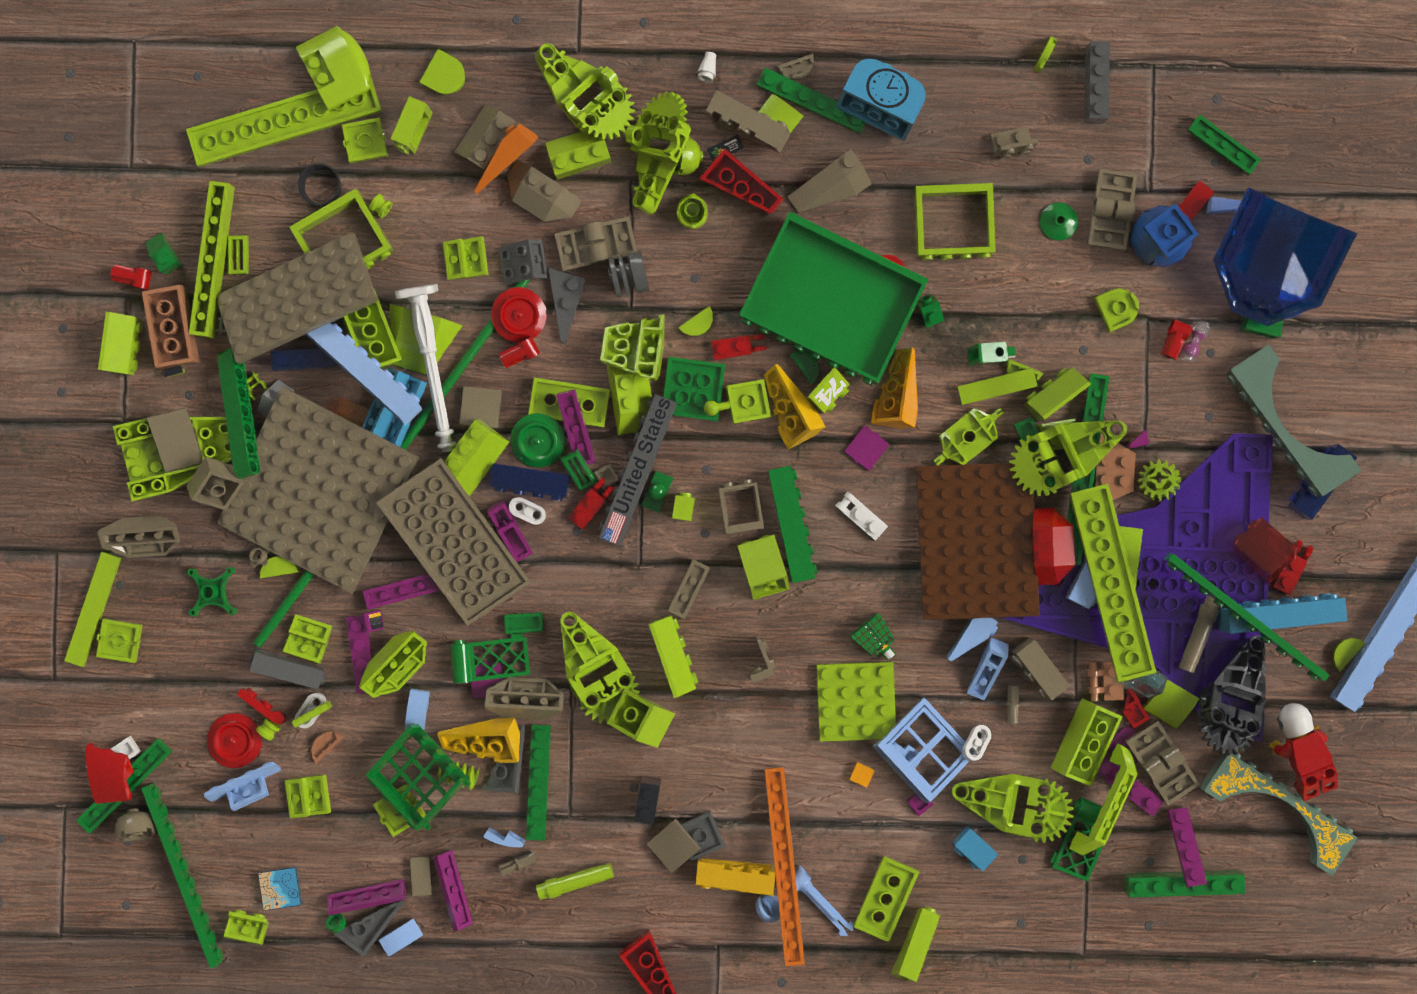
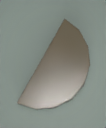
(797, 68)

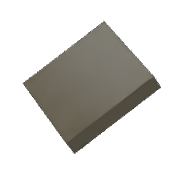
(482, 405)
(673, 845)

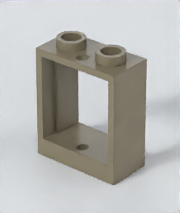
(746, 484)

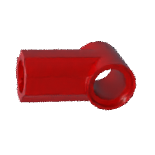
(136, 277)
(1177, 334)
(524, 349)

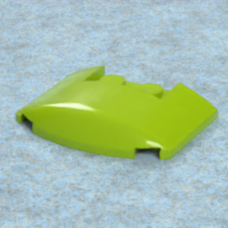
(336, 66)

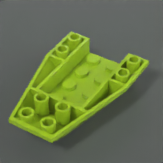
(144, 462)

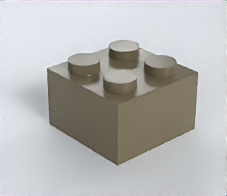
(214, 484)

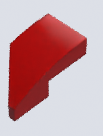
(1133, 710)

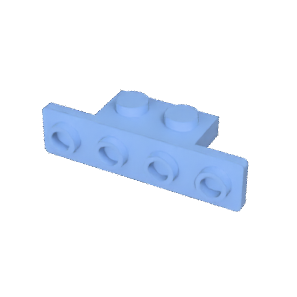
(246, 788)

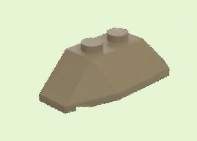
(540, 194)
(140, 536)
(525, 698)

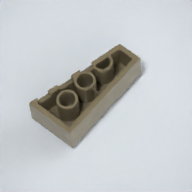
(747, 122)

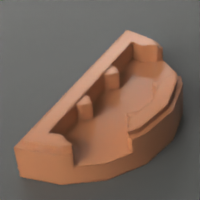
(324, 744)

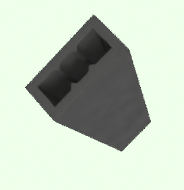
(286, 668)

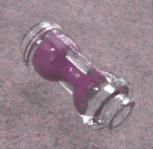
(1191, 350)

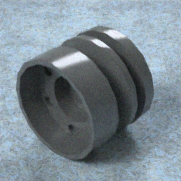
(628, 274)

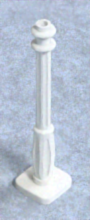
(425, 337)

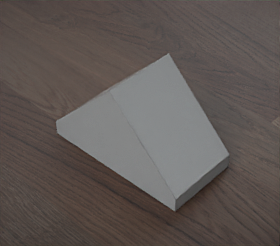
(269, 397)

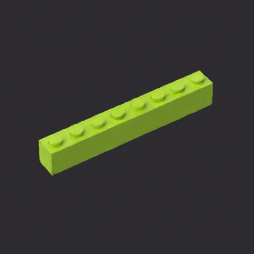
(211, 259)

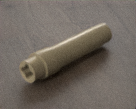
(1206, 616)

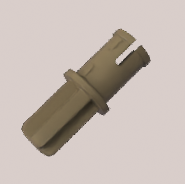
(1012, 704)
(517, 863)

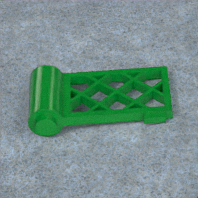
(464, 664)
(1087, 813)

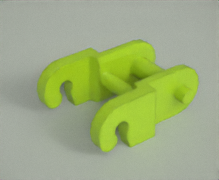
(255, 376)

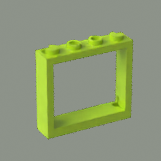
(953, 190)
(336, 207)

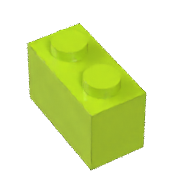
(683, 507)

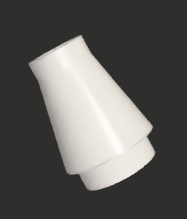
(707, 69)

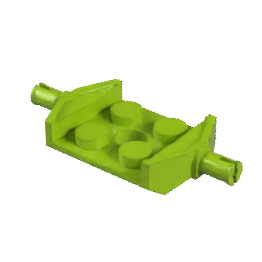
(957, 448)

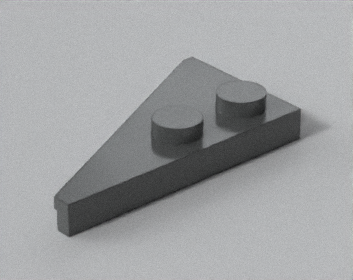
(566, 296)
(506, 776)
(365, 931)

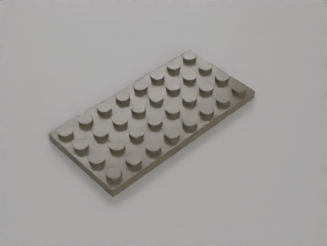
(296, 298)
(453, 541)

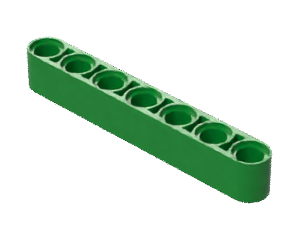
(238, 415)

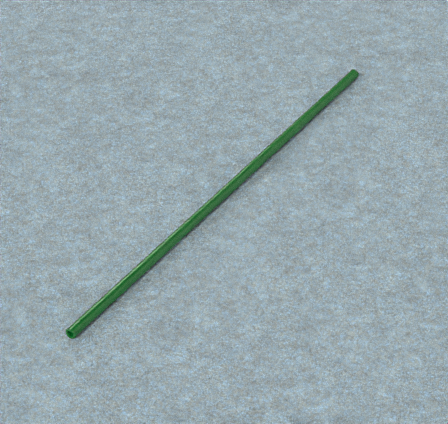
(409, 437)

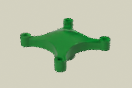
(212, 591)

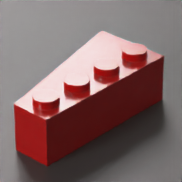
(647, 965)

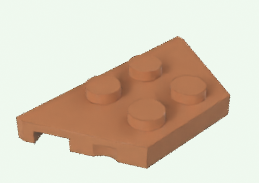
(1116, 470)

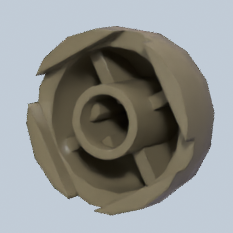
(134, 826)

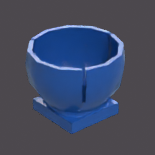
(1162, 235)

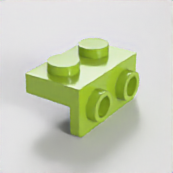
(246, 927)

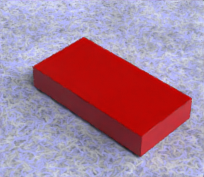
(1195, 199)

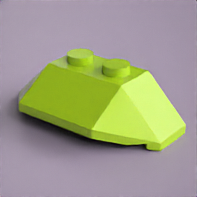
(629, 399)
(394, 664)

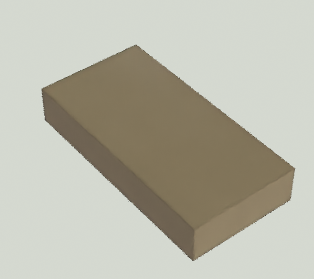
(421, 875)

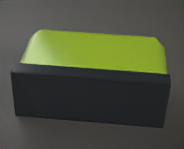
(173, 371)

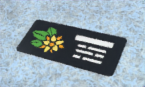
(731, 145)

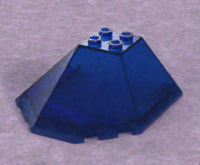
(1278, 259)

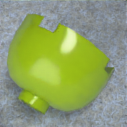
(689, 159)

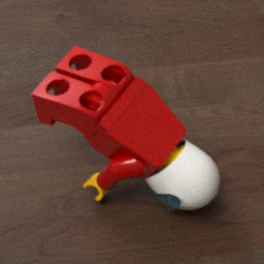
(1305, 751)

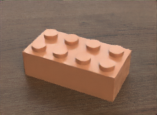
(169, 325)

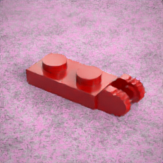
(736, 347)
(590, 505)
(1289, 577)
(263, 707)

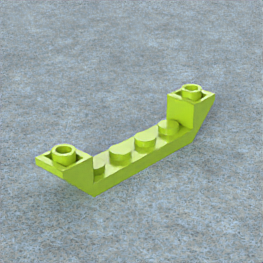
(1112, 806)

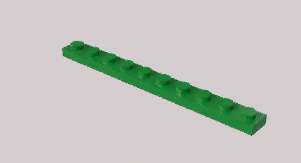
(1093, 411)
(1239, 612)
(180, 869)

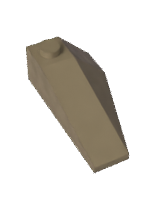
(837, 181)

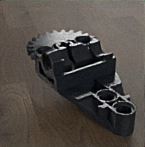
(1241, 681)

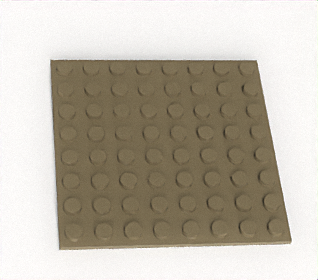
(318, 490)

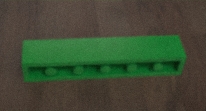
(791, 524)
(1173, 884)

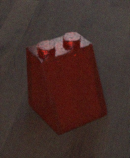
(1265, 549)

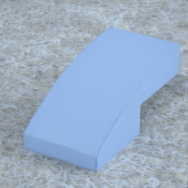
(417, 708)
(510, 840)
(400, 937)

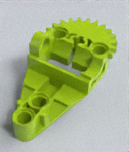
(574, 80)
(659, 121)
(1079, 445)
(585, 658)
(1001, 801)

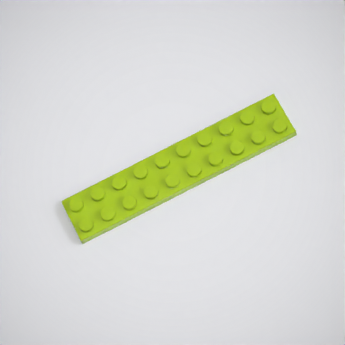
(275, 124)
(1112, 583)

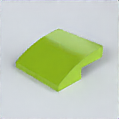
(781, 111)
(465, 258)
(307, 639)
(1172, 704)
(308, 796)

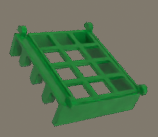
(392, 795)

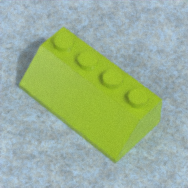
(371, 332)
(475, 454)
(672, 655)
(1086, 742)

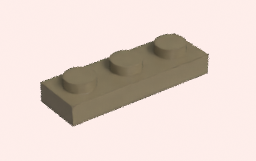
(689, 589)

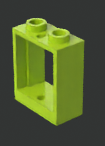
(411, 126)

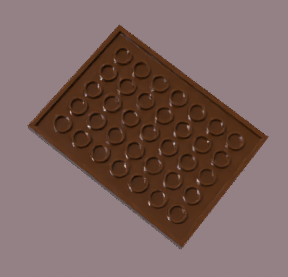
(975, 543)

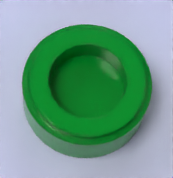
(335, 923)

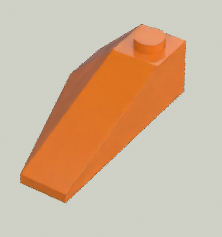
(515, 143)

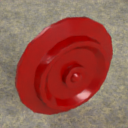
(518, 314)
(234, 740)

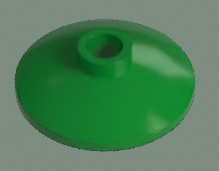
(1052, 228)

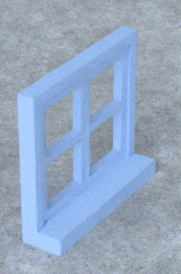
(906, 769)

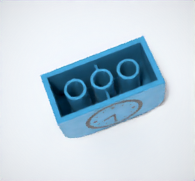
(883, 97)

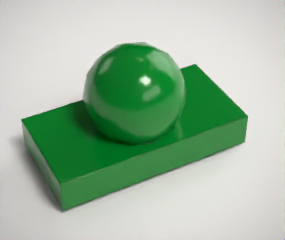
(657, 491)

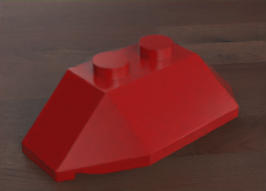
(1052, 546)

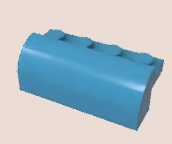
(382, 421)

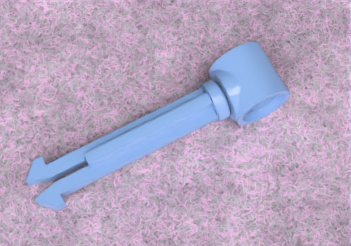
(805, 886)

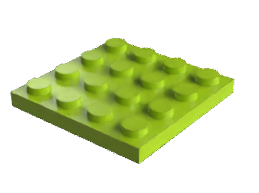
(855, 700)

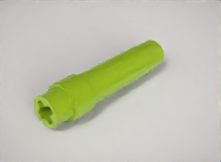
(556, 886)

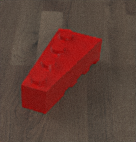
(737, 180)

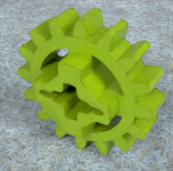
(1167, 480)

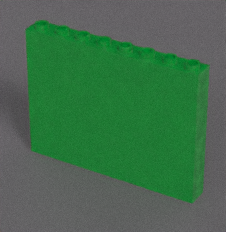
(832, 299)

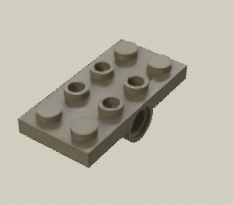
(1112, 209)
(595, 243)
(1162, 762)

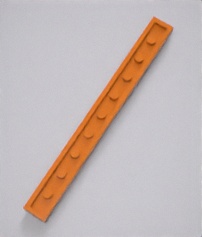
(784, 867)

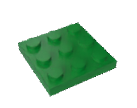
(693, 385)

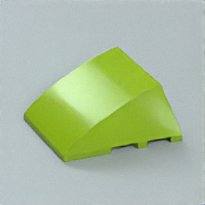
(406, 341)
(635, 347)

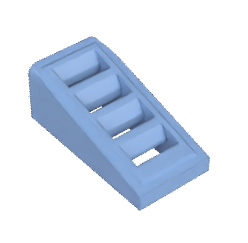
(1221, 205)

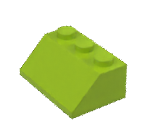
(577, 153)
(120, 343)
(1055, 393)

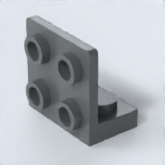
(523, 261)

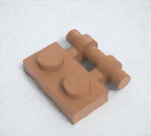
(1110, 687)

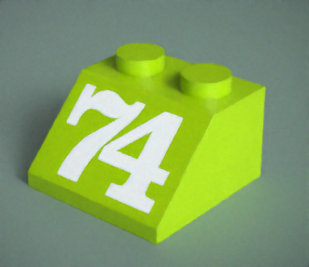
(828, 390)

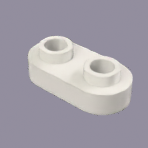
(527, 510)
(309, 705)
(976, 744)

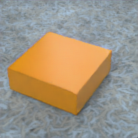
(861, 774)

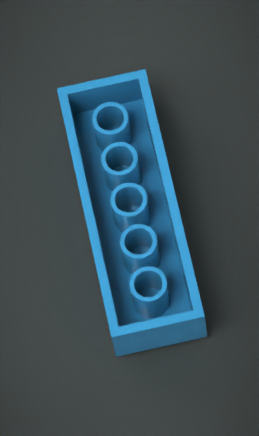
(1288, 612)

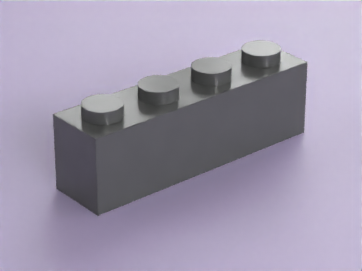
(1097, 82)

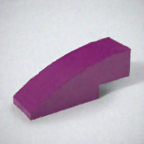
(509, 530)

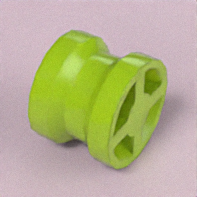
(380, 205)
(268, 729)

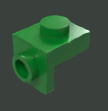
(930, 310)

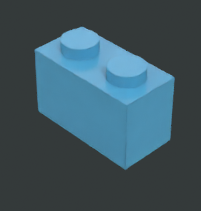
(974, 848)

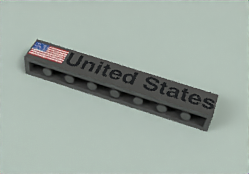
(638, 469)

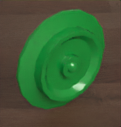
(537, 440)

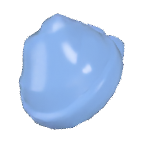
(767, 908)

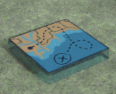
(280, 888)

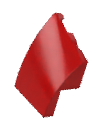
(108, 774)

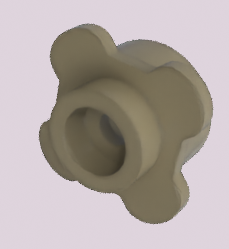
(254, 555)

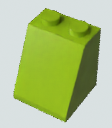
(763, 567)
(641, 718)

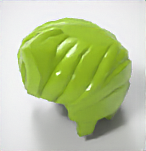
(692, 211)

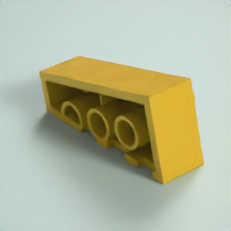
(736, 876)

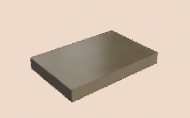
(175, 439)

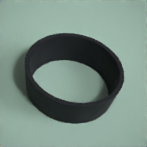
(304, 175)

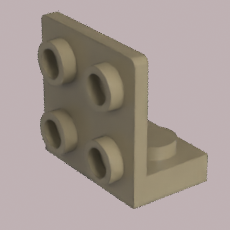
(1012, 142)
(759, 672)

